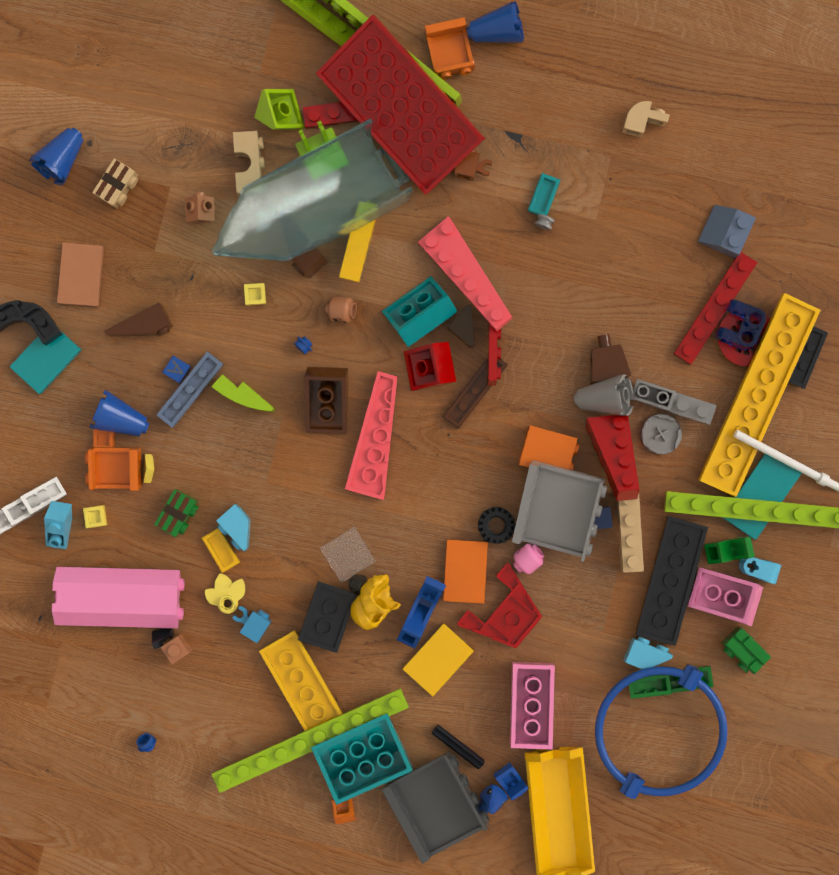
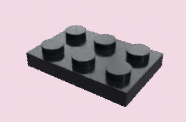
(326, 617)

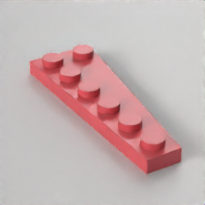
(456, 260)
(371, 456)

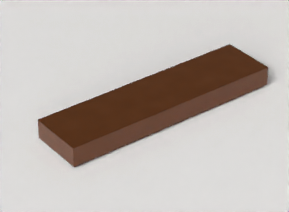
(471, 395)

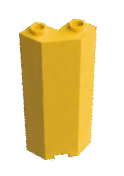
(559, 811)

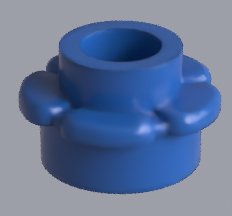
(303, 345)
(146, 742)

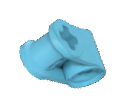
(762, 569)

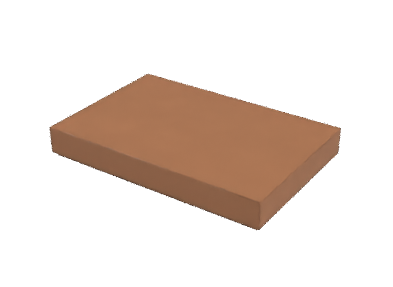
(80, 274)

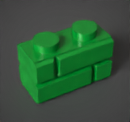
(745, 650)

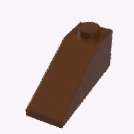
(148, 322)

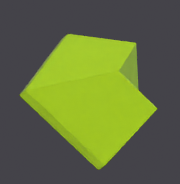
(279, 109)

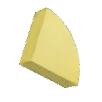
(148, 468)

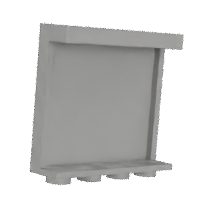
(559, 509)

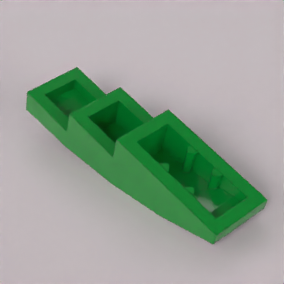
(664, 684)

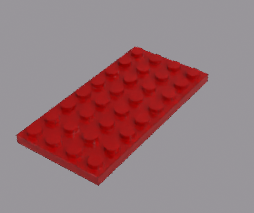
(407, 107)

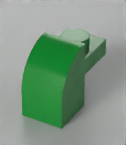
(729, 550)

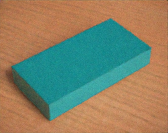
(543, 195)

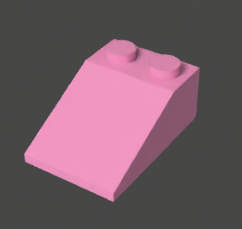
(725, 596)

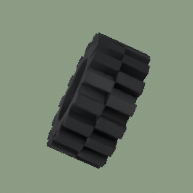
(508, 529)

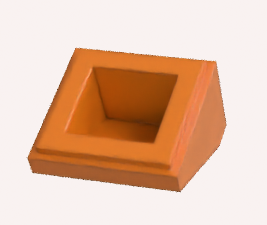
(343, 812)

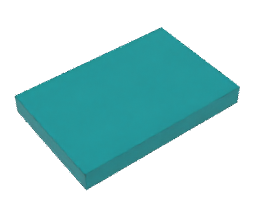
(43, 364)

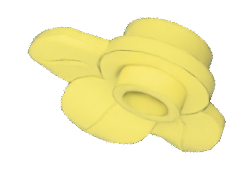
(225, 590)

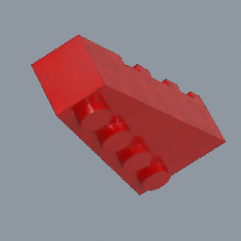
(615, 450)

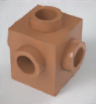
(199, 208)

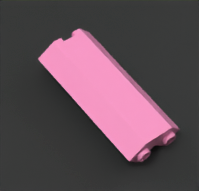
(117, 597)

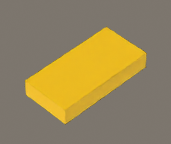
(220, 550)

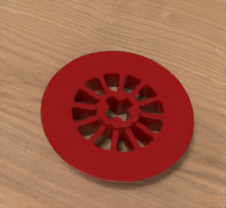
(729, 351)

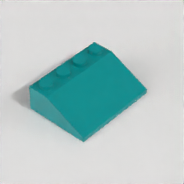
(362, 758)

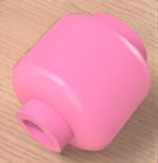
(528, 558)

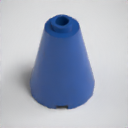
(498, 26)
(58, 156)
(118, 417)

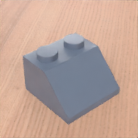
(726, 230)

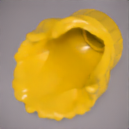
(373, 603)

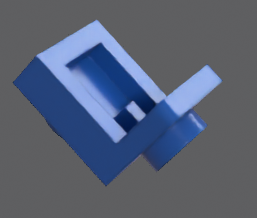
(511, 781)

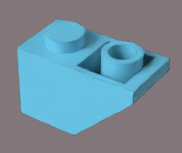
(58, 524)
(237, 525)
(644, 655)

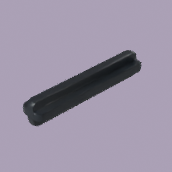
(457, 746)

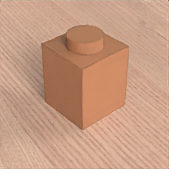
(176, 649)

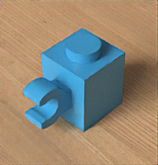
(255, 625)

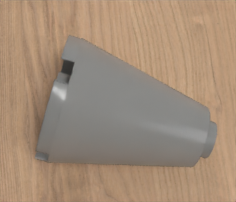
(607, 396)

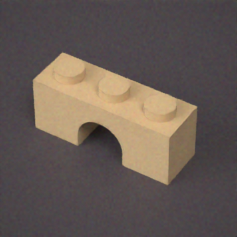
(248, 145)

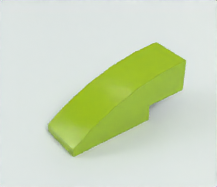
(242, 395)

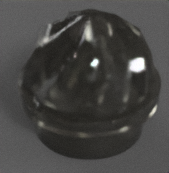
(356, 583)

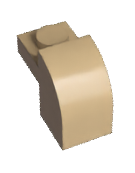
(640, 115)

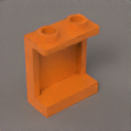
(449, 48)
(548, 448)
(114, 468)

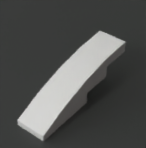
(30, 504)

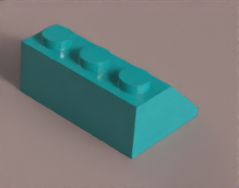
(419, 311)

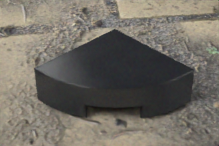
(160, 636)

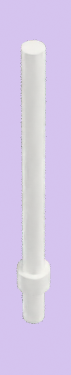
(821, 478)

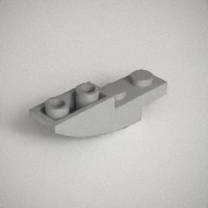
(673, 402)

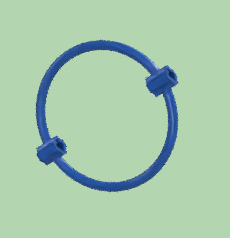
(633, 783)

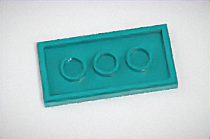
(767, 482)

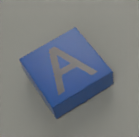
(176, 369)

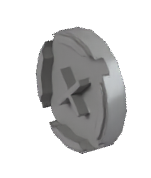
(661, 434)

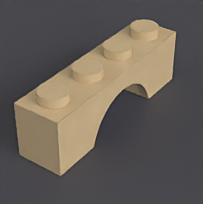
(630, 536)

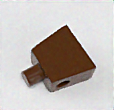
(607, 361)

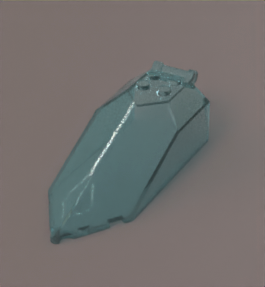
(313, 199)

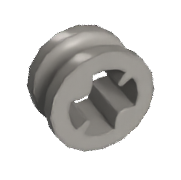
(544, 222)

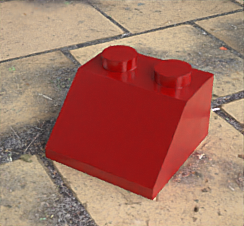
(429, 366)

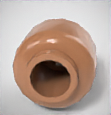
(341, 309)

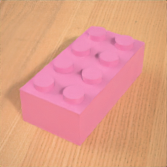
(532, 705)

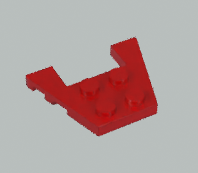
(513, 616)

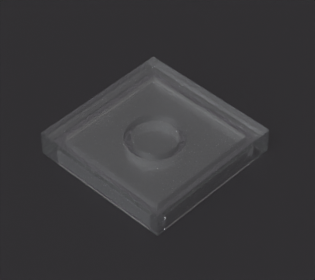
(347, 554)

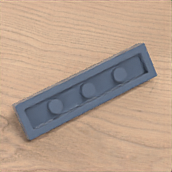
(190, 389)

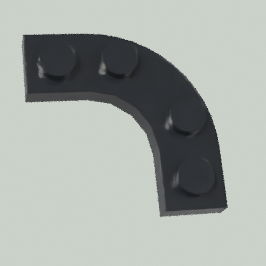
(32, 314)

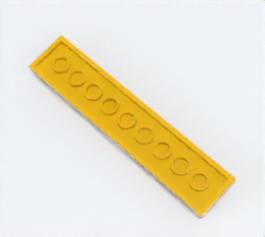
(759, 393)

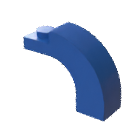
(421, 612)

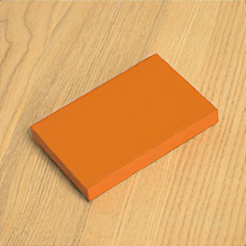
(465, 571)

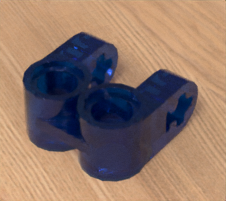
(747, 328)

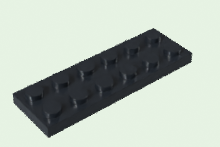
(671, 580)

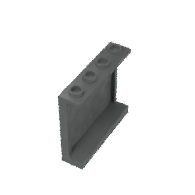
(436, 806)

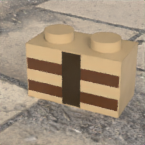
(116, 184)

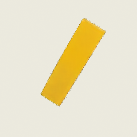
(356, 253)

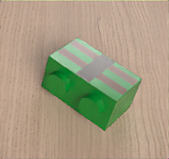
(177, 513)

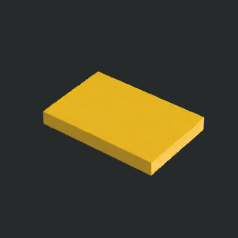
(438, 659)

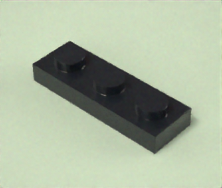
(808, 358)

